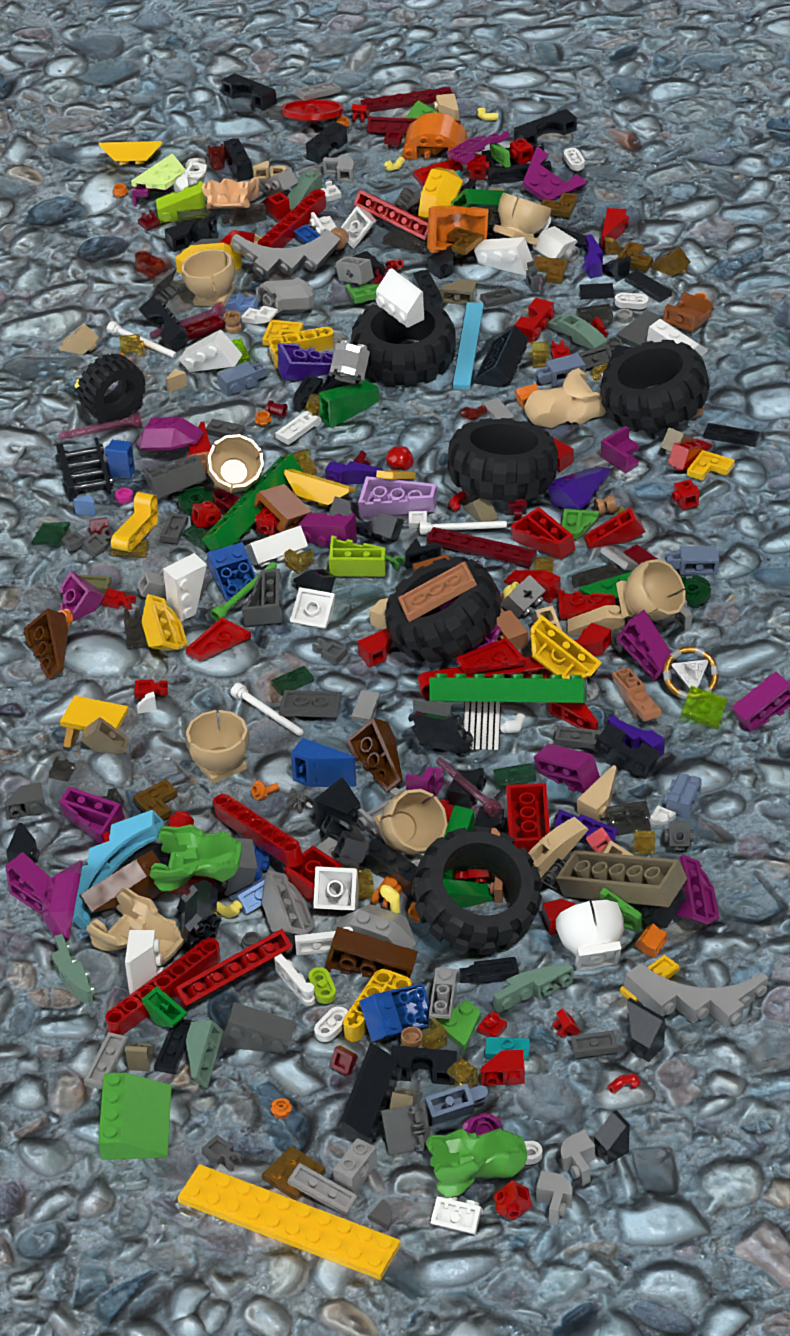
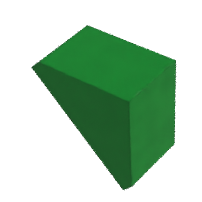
(163, 1009)

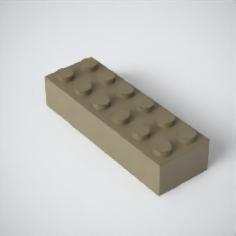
(627, 876)

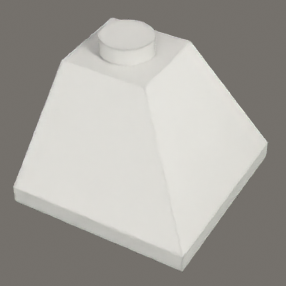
(358, 225)
(336, 888)

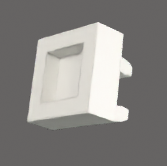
(331, 191)

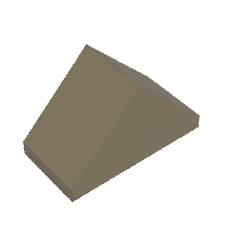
(481, 510)
(139, 1056)

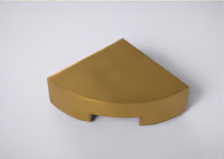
(612, 246)
(71, 737)

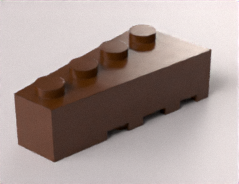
(366, 955)

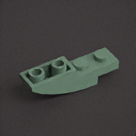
(579, 329)
(72, 973)
(537, 982)

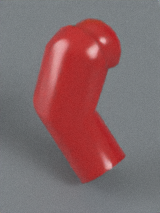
(623, 1080)

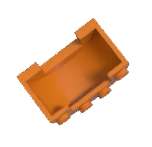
(432, 131)
(445, 218)

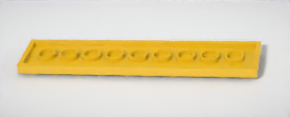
(289, 1221)

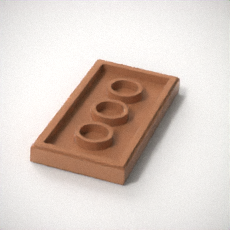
(437, 591)

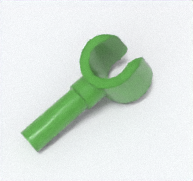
(397, 561)

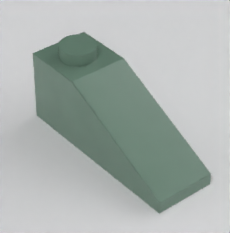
(306, 184)
(202, 1047)

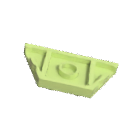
(161, 174)

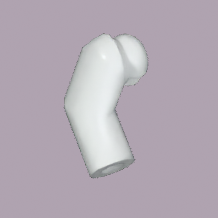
(513, 726)

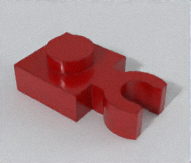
(559, 350)
(116, 598)
(144, 687)
(477, 875)

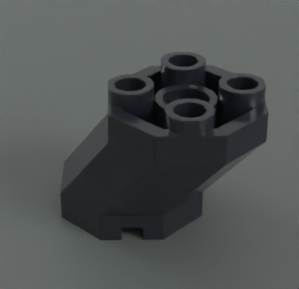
(441, 732)
(199, 913)

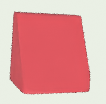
(598, 840)

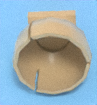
(521, 217)
(209, 276)
(235, 463)
(649, 591)
(215, 749)
(412, 823)

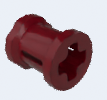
(277, 409)

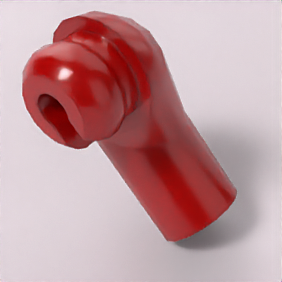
(395, 265)
(455, 499)

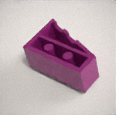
(320, 527)
(645, 644)
(763, 702)
(567, 766)
(90, 812)
(27, 882)

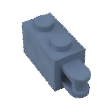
(559, 368)
(240, 377)
(694, 560)
(454, 1102)

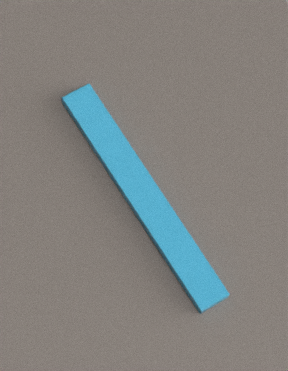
(468, 346)

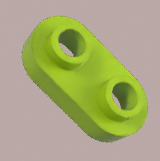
(324, 988)

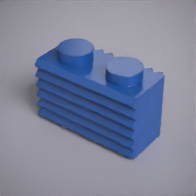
(120, 459)

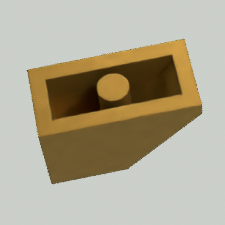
(672, 262)

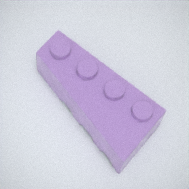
(396, 497)

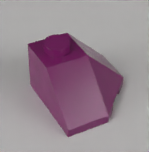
(79, 596)

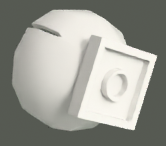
(592, 942)

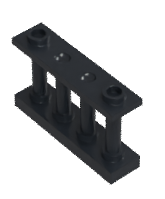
(514, 173)
(69, 477)

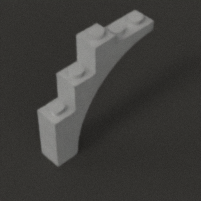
(266, 259)
(693, 1002)

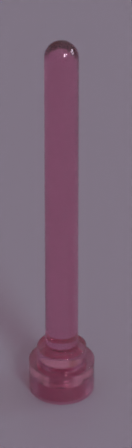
(218, 308)
(134, 420)
(491, 806)

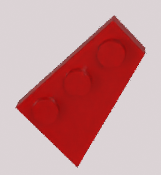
(422, 174)
(577, 604)
(217, 639)
(491, 657)

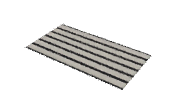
(484, 724)

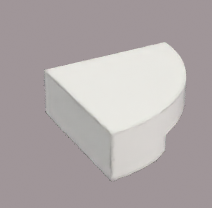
(147, 704)
(662, 816)

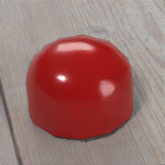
(399, 457)

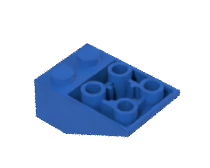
(230, 569)
(321, 765)
(395, 1010)

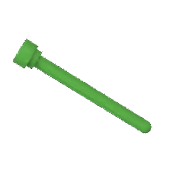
(221, 611)

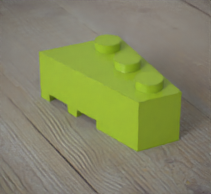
(186, 199)
(355, 559)

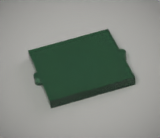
(50, 533)

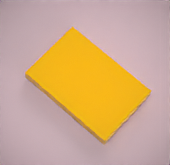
(84, 711)

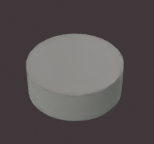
(572, 253)
(624, 316)

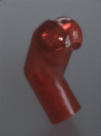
(471, 413)

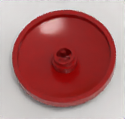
(312, 110)

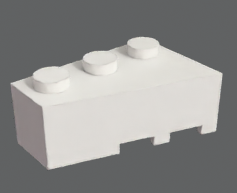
(504, 254)
(211, 353)
(184, 585)

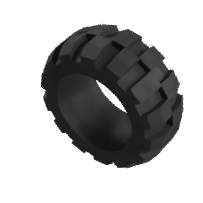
(406, 362)
(658, 407)
(502, 459)
(455, 628)
(485, 851)

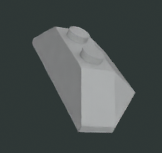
(285, 906)
(380, 925)

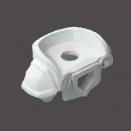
(194, 172)

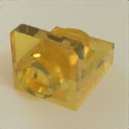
(131, 343)
(313, 404)
(304, 459)
(544, 563)
(644, 842)
(366, 884)
(464, 1073)

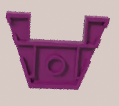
(465, 151)
(544, 183)

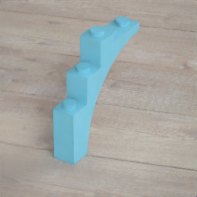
(105, 858)

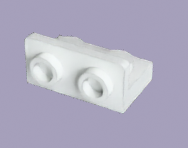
(322, 224)
(456, 1215)

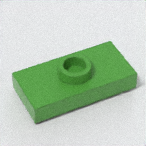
(500, 154)

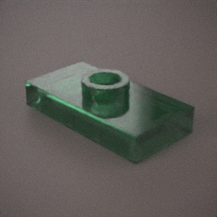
(194, 535)
(292, 680)
(514, 775)

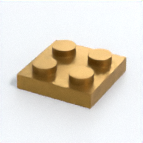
(283, 1167)

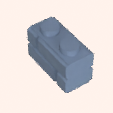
(683, 794)

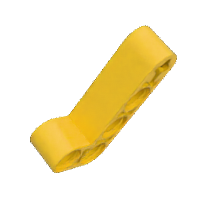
(317, 338)
(138, 524)
(381, 981)

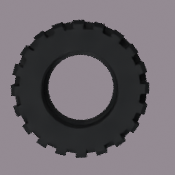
(100, 377)

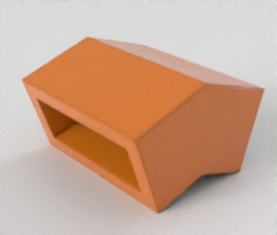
(523, 394)
(651, 940)

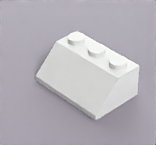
(400, 299)
(665, 331)
(274, 546)
(142, 958)

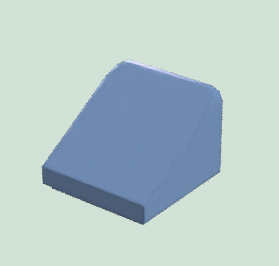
(84, 506)

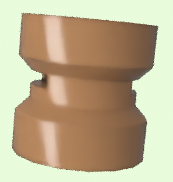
(233, 322)
(605, 505)
(411, 1037)

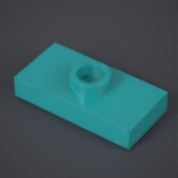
(496, 1044)

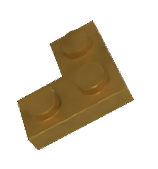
(564, 206)
(464, 240)
(638, 261)
(553, 267)
(154, 798)

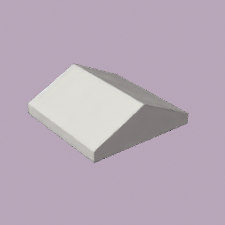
(553, 243)
(313, 608)

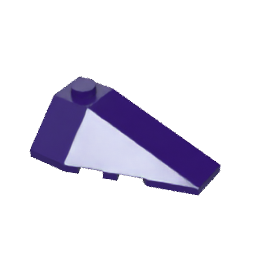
(297, 362)
(577, 488)

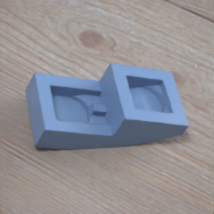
(239, 303)

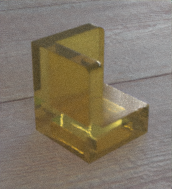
(540, 354)
(299, 562)
(435, 1036)

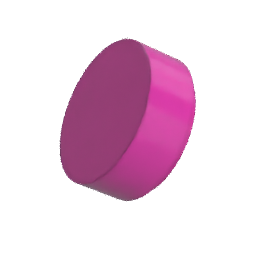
(124, 495)

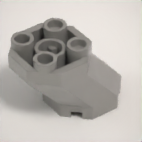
(286, 295)
(349, 362)

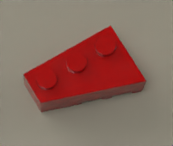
(543, 534)

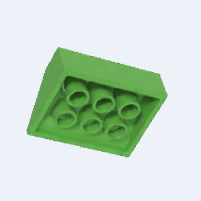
(134, 1117)

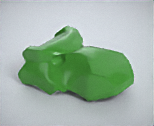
(195, 855)
(465, 1156)

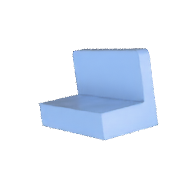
(250, 896)

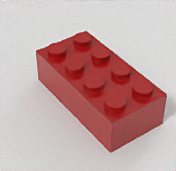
(527, 814)

